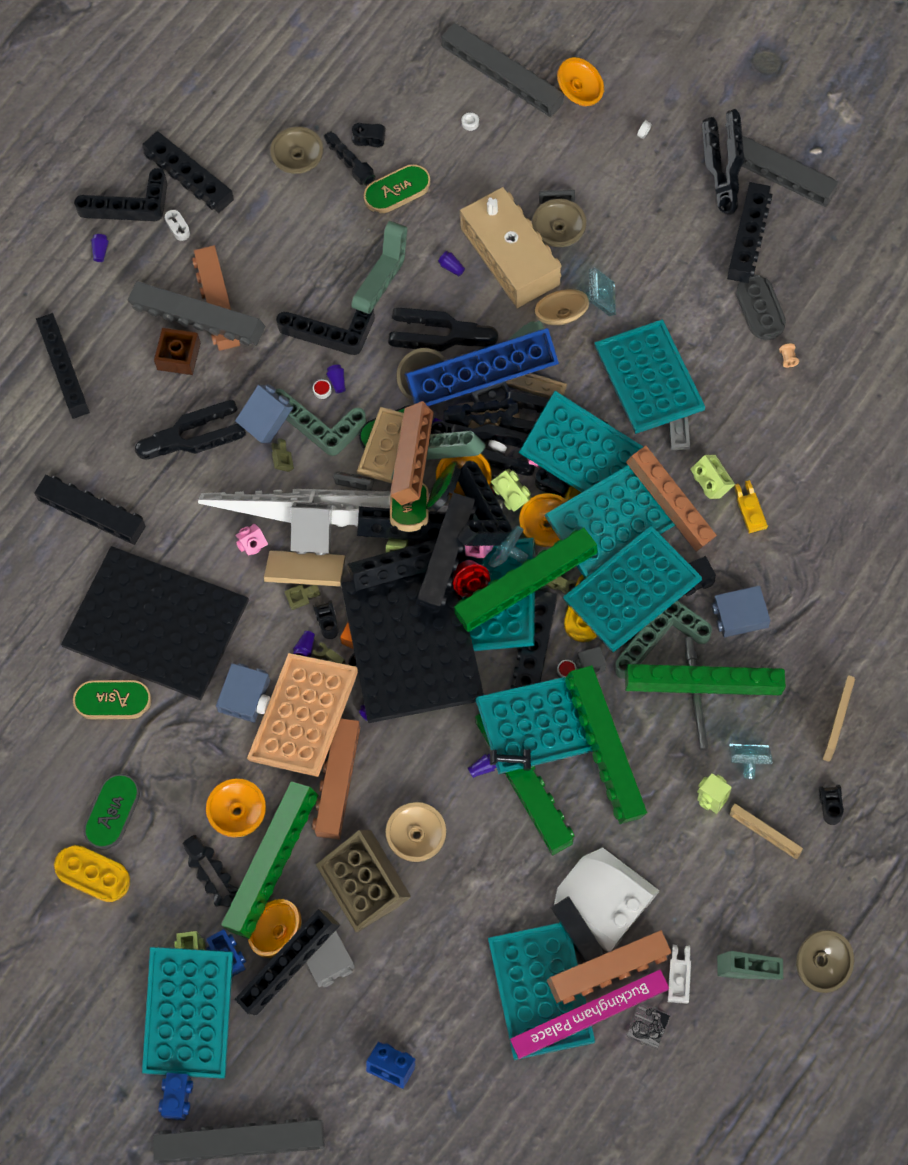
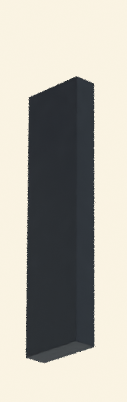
(577, 929)

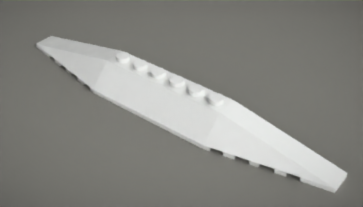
(278, 505)

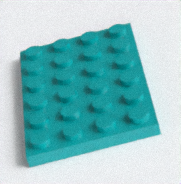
(649, 376)
(576, 444)
(612, 514)
(632, 588)
(515, 624)
(533, 719)
(522, 967)
(187, 1012)

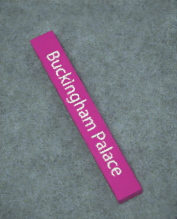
(589, 1014)

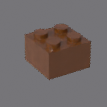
(177, 351)

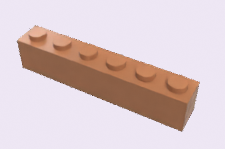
(213, 287)
(412, 453)
(671, 498)
(337, 780)
(608, 967)

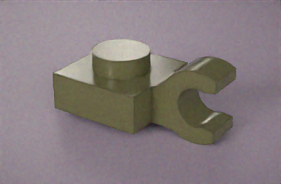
(281, 458)
(561, 584)
(299, 596)
(329, 654)

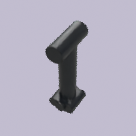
(525, 759)

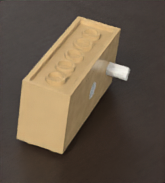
(510, 247)

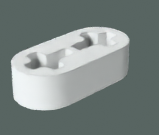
(179, 224)

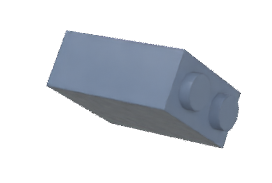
(264, 413)
(741, 611)
(242, 692)

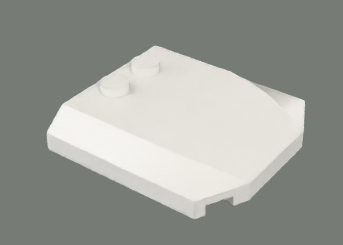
(606, 896)

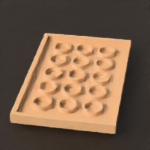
(303, 714)

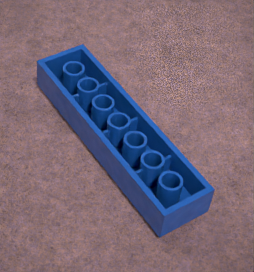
(482, 368)

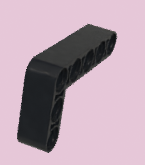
(128, 204)
(328, 331)
(492, 524)

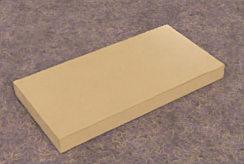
(382, 446)
(304, 568)
(839, 717)

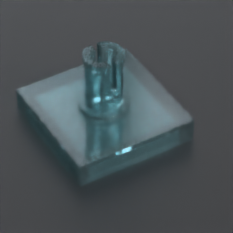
(602, 292)
(508, 548)
(750, 756)

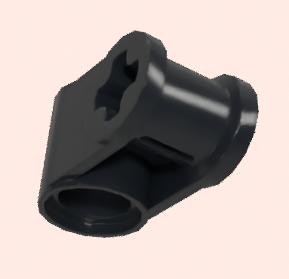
(370, 134)
(551, 483)
(326, 617)
(831, 800)

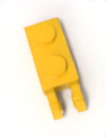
(750, 508)

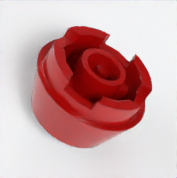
(469, 578)

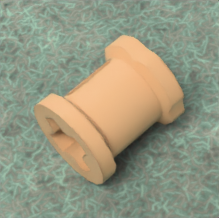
(789, 355)

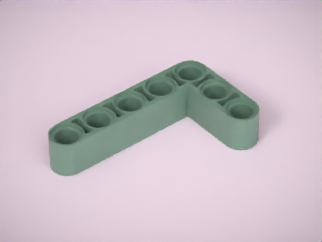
(384, 270)
(329, 435)
(453, 445)
(657, 633)

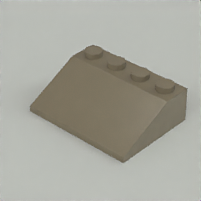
(363, 880)

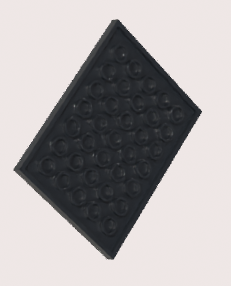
(155, 622)
(409, 653)

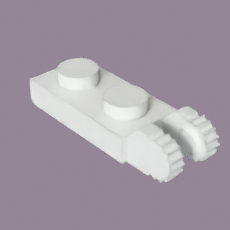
(679, 976)

